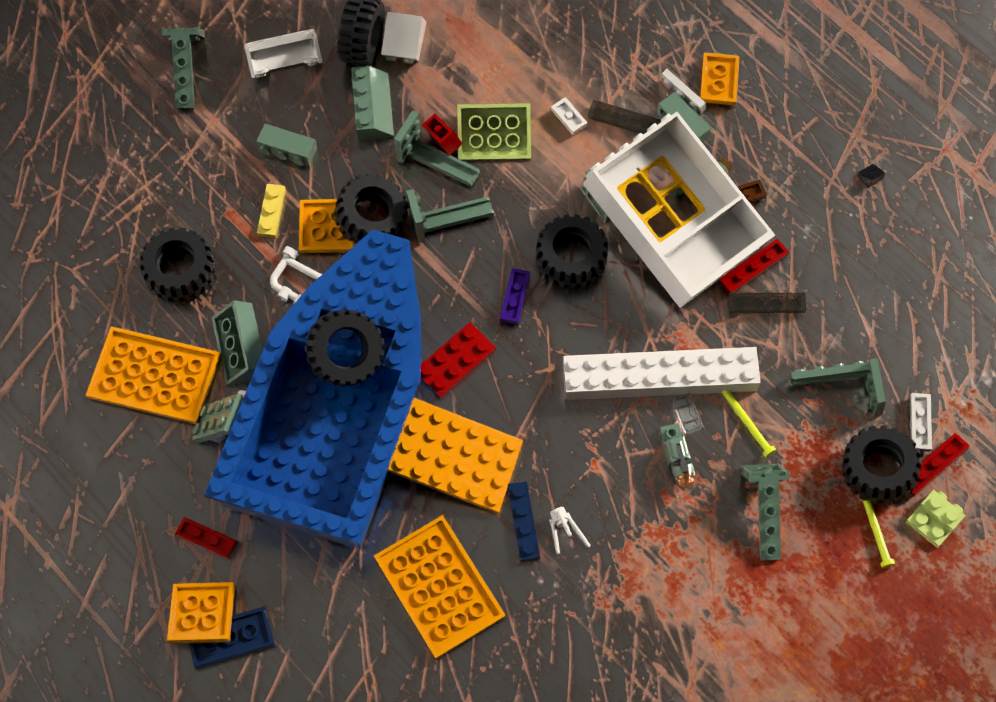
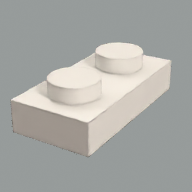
(569, 116)

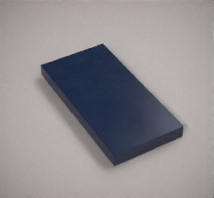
(249, 634)

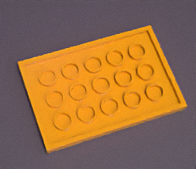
(153, 375)
(455, 455)
(439, 587)

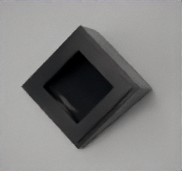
(871, 175)

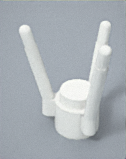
(561, 519)

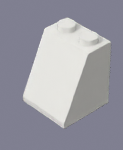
(403, 37)

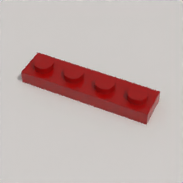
(754, 266)
(940, 461)

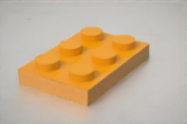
(719, 79)

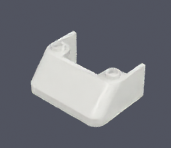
(283, 52)

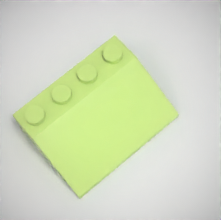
(494, 131)

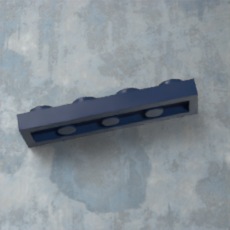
(523, 521)

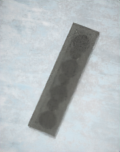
(621, 117)
(767, 303)

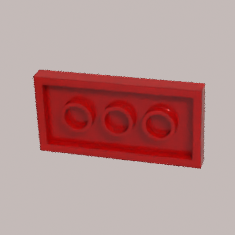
(455, 360)

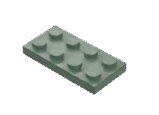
(217, 418)

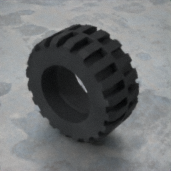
(360, 31)
(370, 189)
(578, 230)
(170, 244)
(370, 354)
(890, 443)

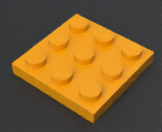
(318, 228)
(201, 612)

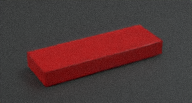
(206, 538)

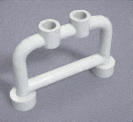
(289, 259)

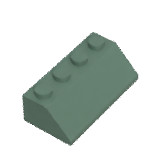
(372, 103)
(237, 341)

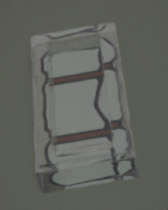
(687, 413)

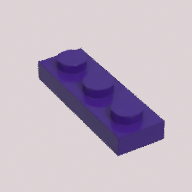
(515, 296)

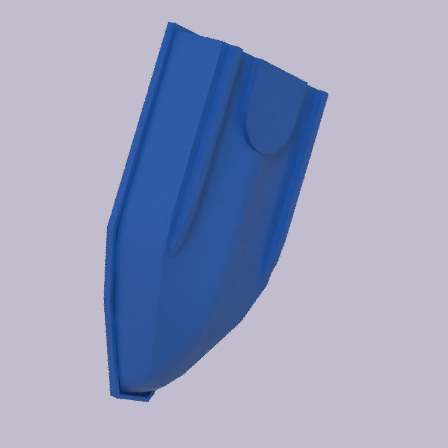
(317, 449)

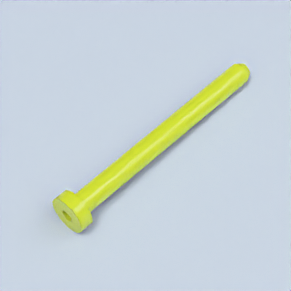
(749, 424)
(887, 562)

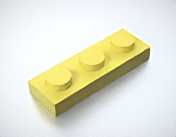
(271, 211)

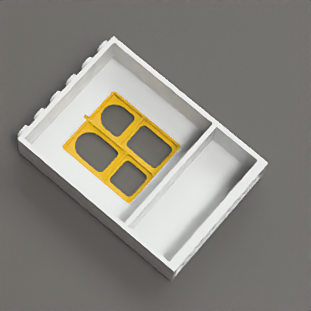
(704, 245)

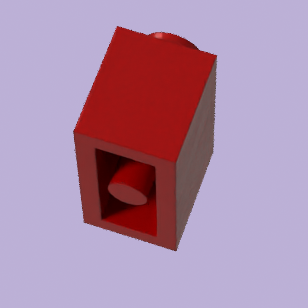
(442, 134)

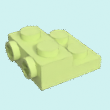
(936, 518)

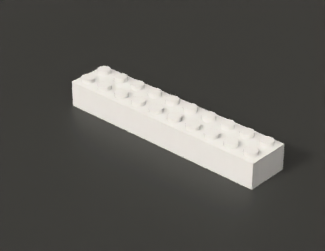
(661, 373)

